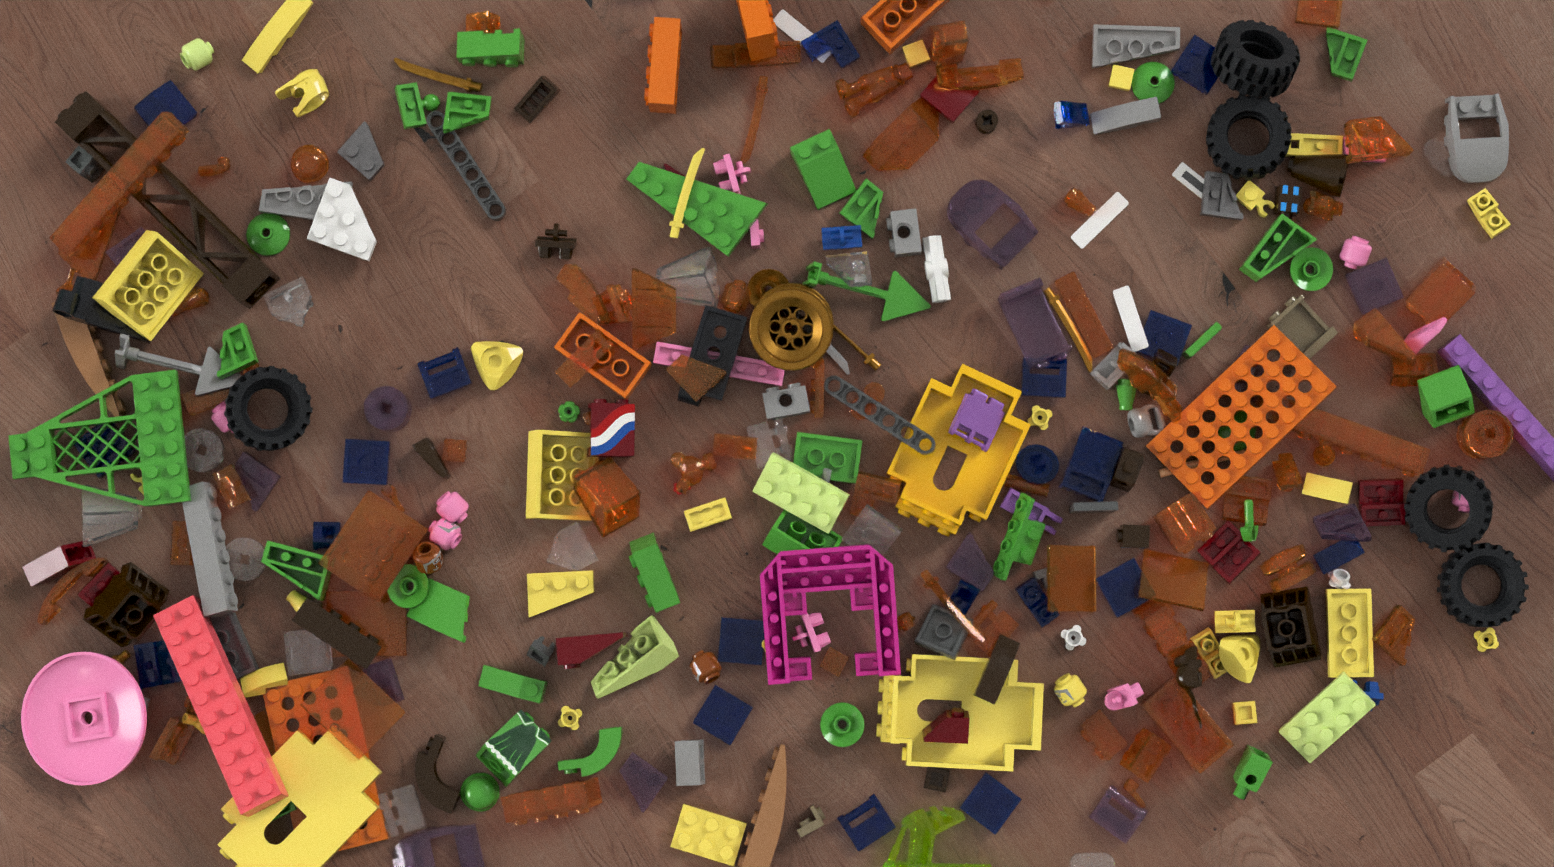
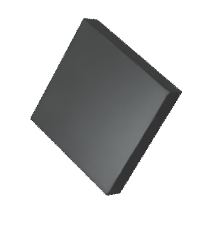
(1093, 507)
(942, 632)

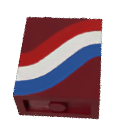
(612, 429)

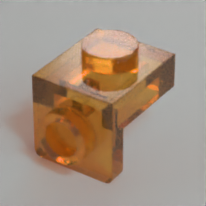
(483, 21)

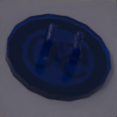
(1037, 464)

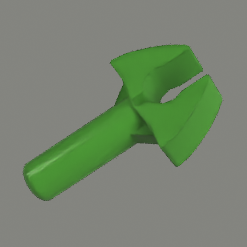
(1249, 531)

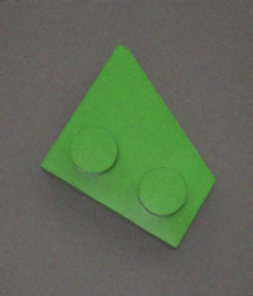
(1344, 53)
(465, 110)
(864, 207)

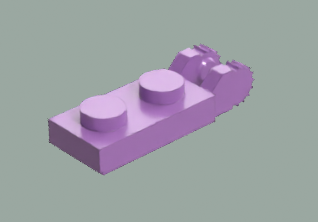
(1037, 513)

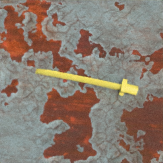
(684, 195)

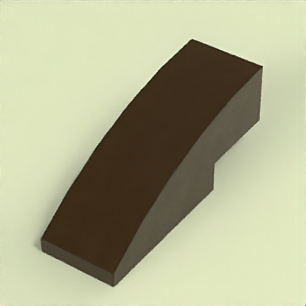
(996, 669)

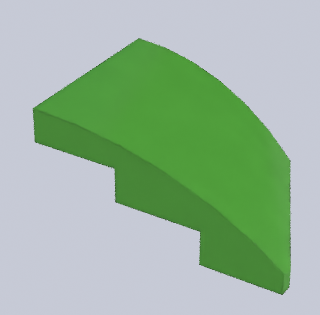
(443, 610)

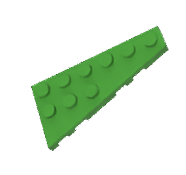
(710, 210)

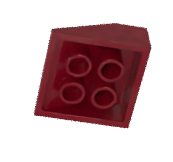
(580, 649)

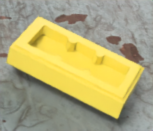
(707, 514)

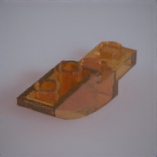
(1150, 378)

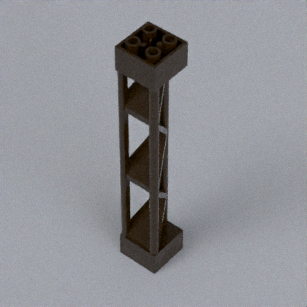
(249, 283)

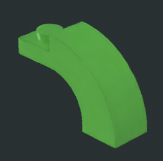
(607, 748)

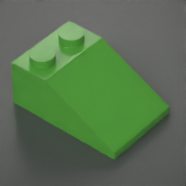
(823, 169)

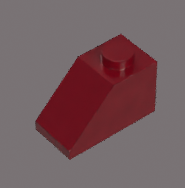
(948, 727)

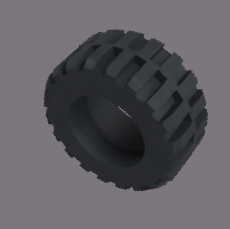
(1255, 59)
(1248, 108)

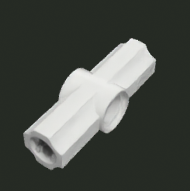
(936, 269)

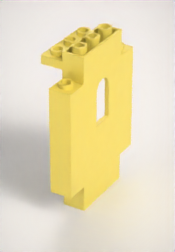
(993, 729)
(325, 786)

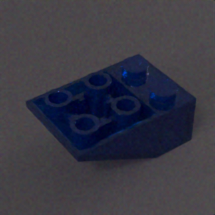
(1091, 465)

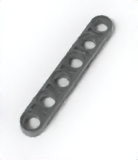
(464, 167)
(877, 418)

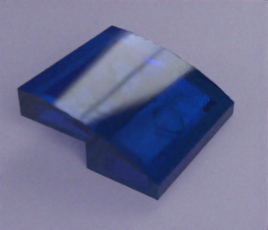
(165, 99)
(155, 665)

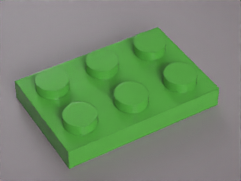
(839, 454)

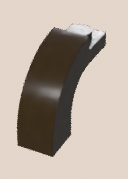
(428, 781)

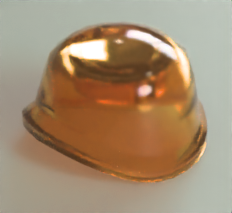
(309, 163)

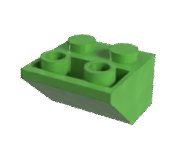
(1445, 397)

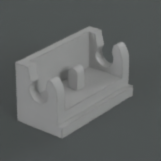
(1107, 370)
(690, 762)

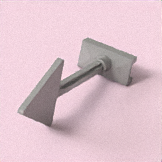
(208, 379)

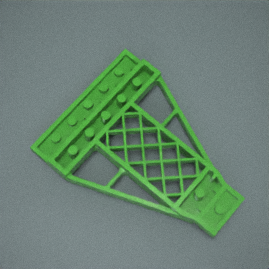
(158, 434)

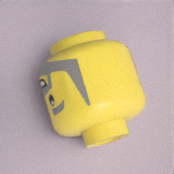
(1070, 690)

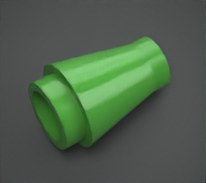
(1126, 394)

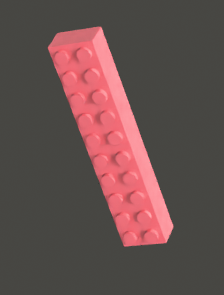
(221, 706)

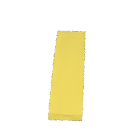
(275, 33)

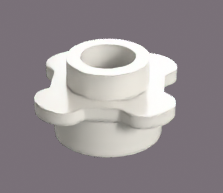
(1339, 579)
(1079, 639)

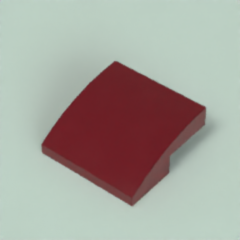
(948, 101)
(1381, 502)
(1228, 552)
(98, 583)

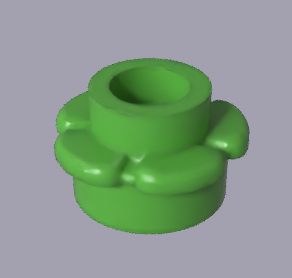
(564, 416)

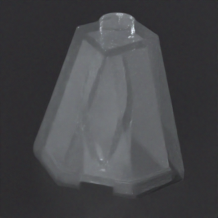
(693, 278)
(106, 516)

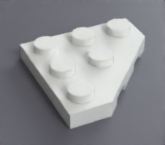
(342, 222)

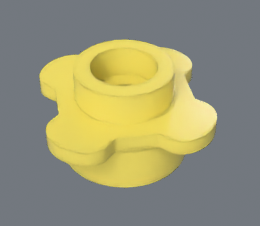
(1037, 411)
(1492, 639)
(566, 712)

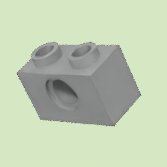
(908, 220)
(798, 406)

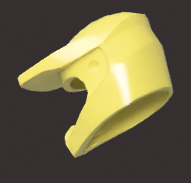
(308, 85)

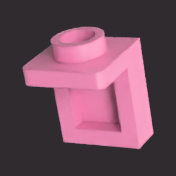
(757, 235)

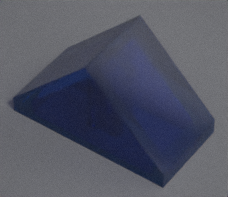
(964, 595)

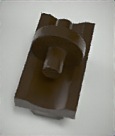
(546, 244)

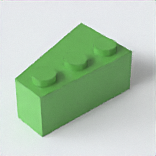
(490, 48)
(1277, 246)
(298, 567)
(653, 573)

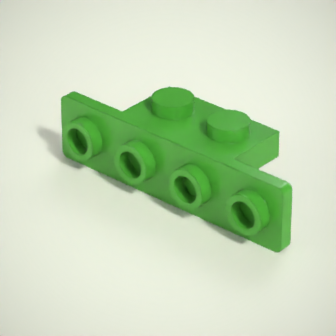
(1020, 539)

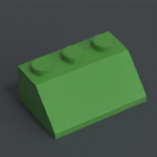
(796, 534)

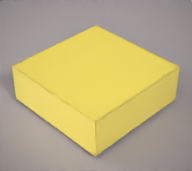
(916, 53)
(1121, 77)
(1244, 712)

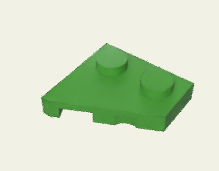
(236, 351)

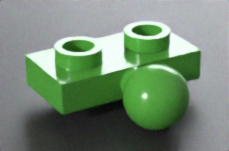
(412, 106)

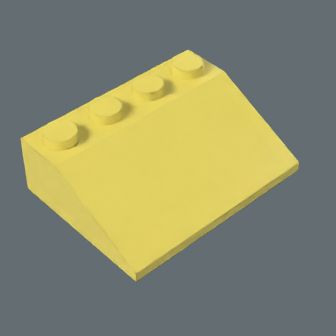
(148, 284)
(551, 469)

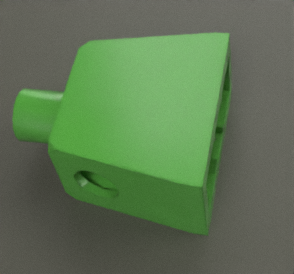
(1253, 763)

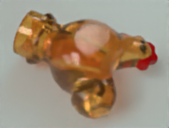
(691, 469)

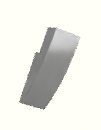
(1125, 116)

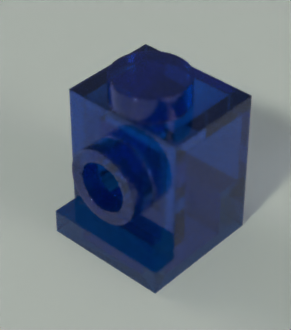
(321, 531)

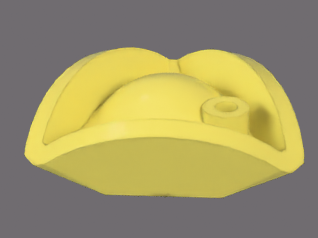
(496, 362)
(1240, 655)

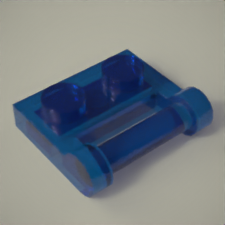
(448, 379)
(1043, 384)
(869, 829)

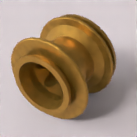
(817, 315)

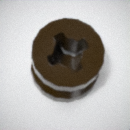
(984, 125)

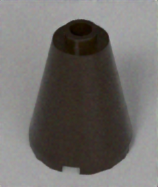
(1321, 171)

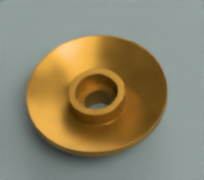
(764, 278)

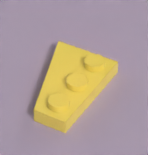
(557, 588)

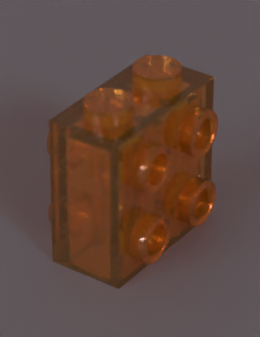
(1185, 523)

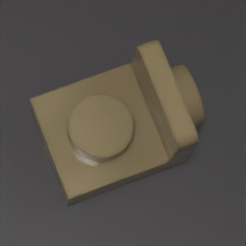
(809, 825)

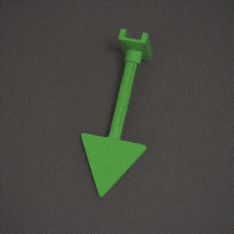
(899, 299)

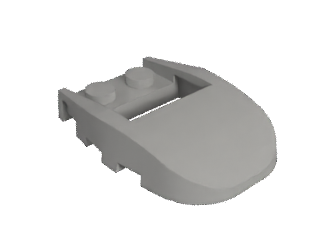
(1476, 158)

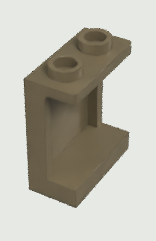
(1302, 326)

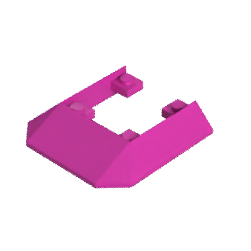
(829, 569)

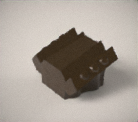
(127, 605)
(1290, 627)

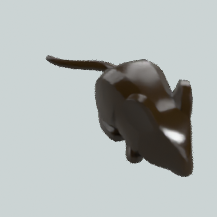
(1188, 674)

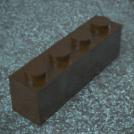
(336, 633)

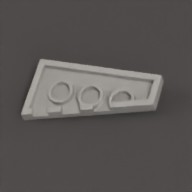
(1125, 43)
(293, 202)

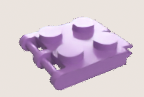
(978, 419)

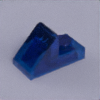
(1070, 114)

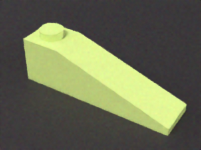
(643, 655)

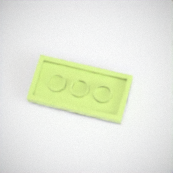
(801, 493)
(1327, 717)

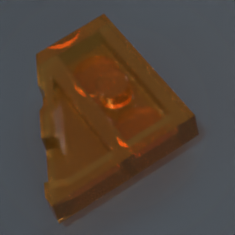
(695, 376)

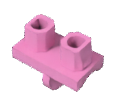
(726, 166)
(816, 641)
(1123, 696)

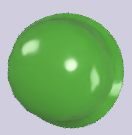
(480, 792)

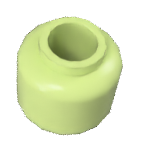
(197, 54)

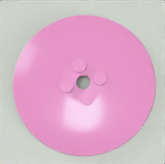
(56, 721)

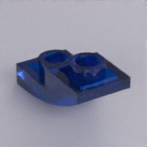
(1338, 554)
(1036, 601)

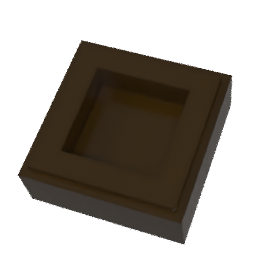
(936, 779)

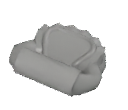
(1140, 421)

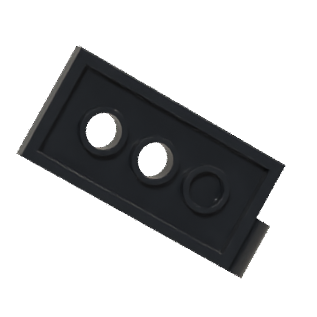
(81, 307)
(727, 345)

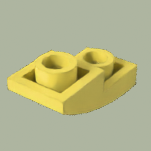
(1488, 214)
(1327, 488)
(1209, 650)
(267, 677)

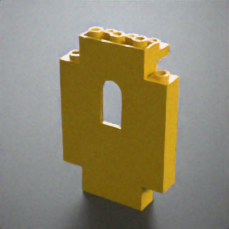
(981, 472)

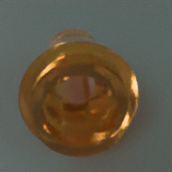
(1078, 201)

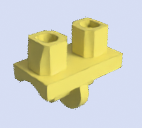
(1234, 621)

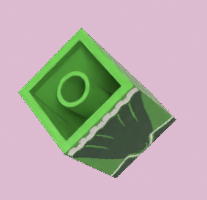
(513, 747)

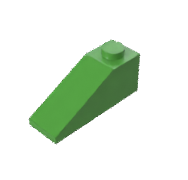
(513, 684)

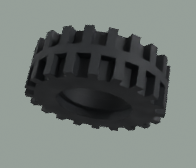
(282, 382)
(1452, 479)
(1511, 591)

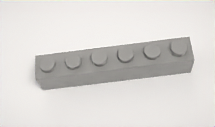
(209, 551)

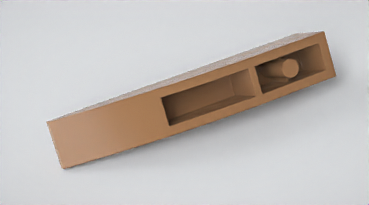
(88, 357)
(769, 818)

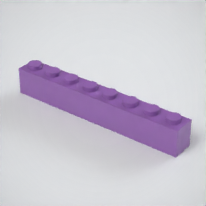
(1499, 397)

